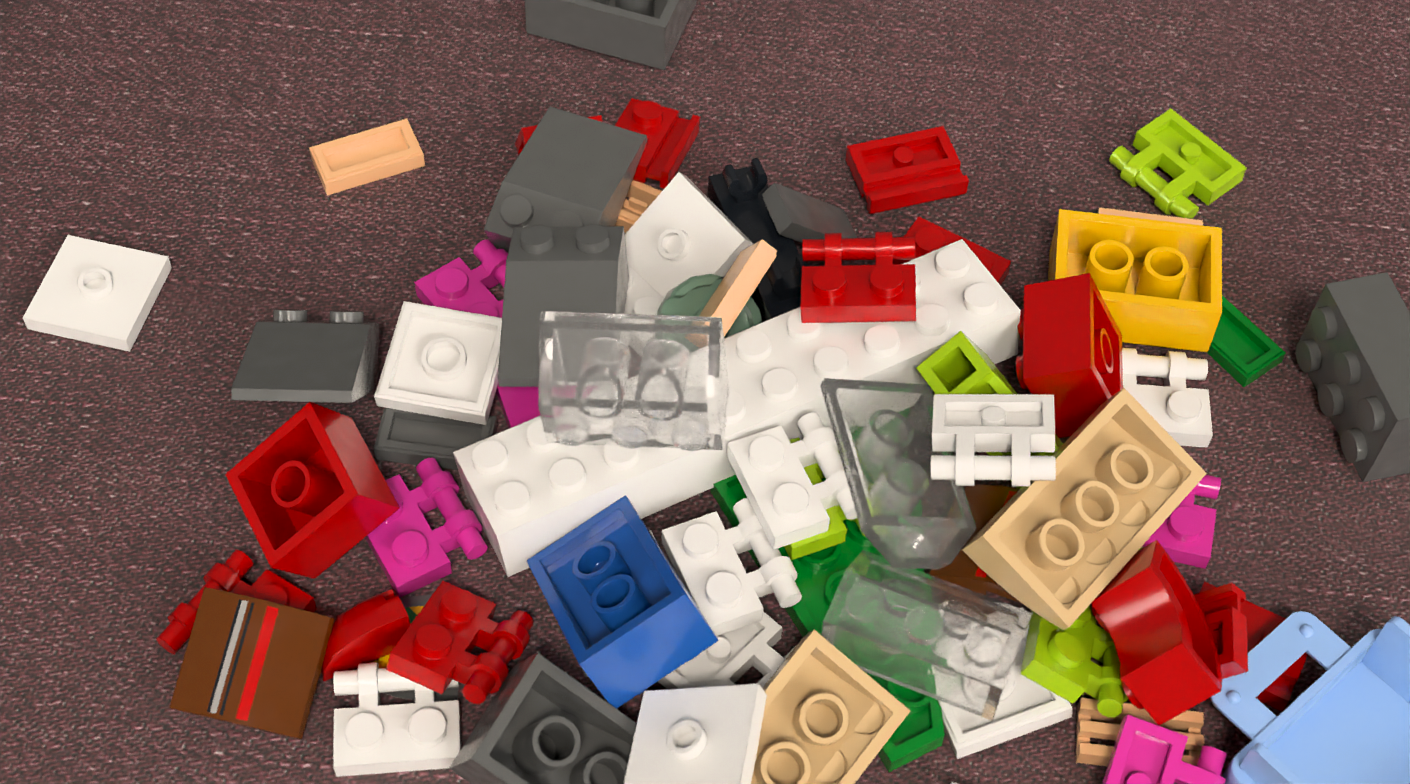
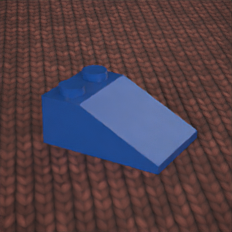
(620, 603)

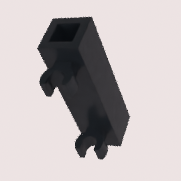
(741, 200)

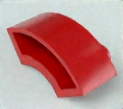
(1159, 636)

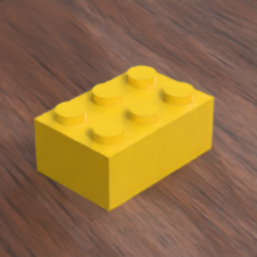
(1152, 274)

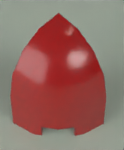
(365, 633)

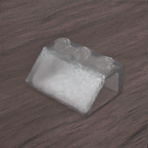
(633, 380)
(886, 458)
(926, 633)

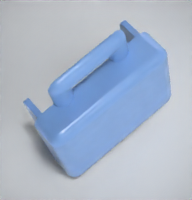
(1341, 728)

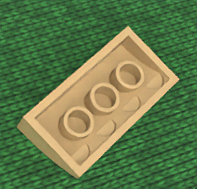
(1073, 535)
(822, 718)

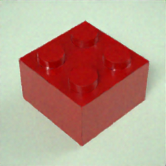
(1069, 348)
(311, 491)

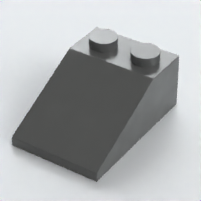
(566, 176)
(556, 272)
(309, 358)
(546, 732)

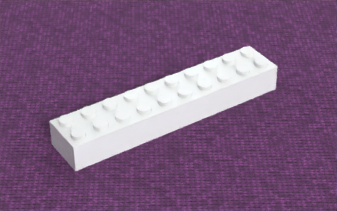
(540, 491)

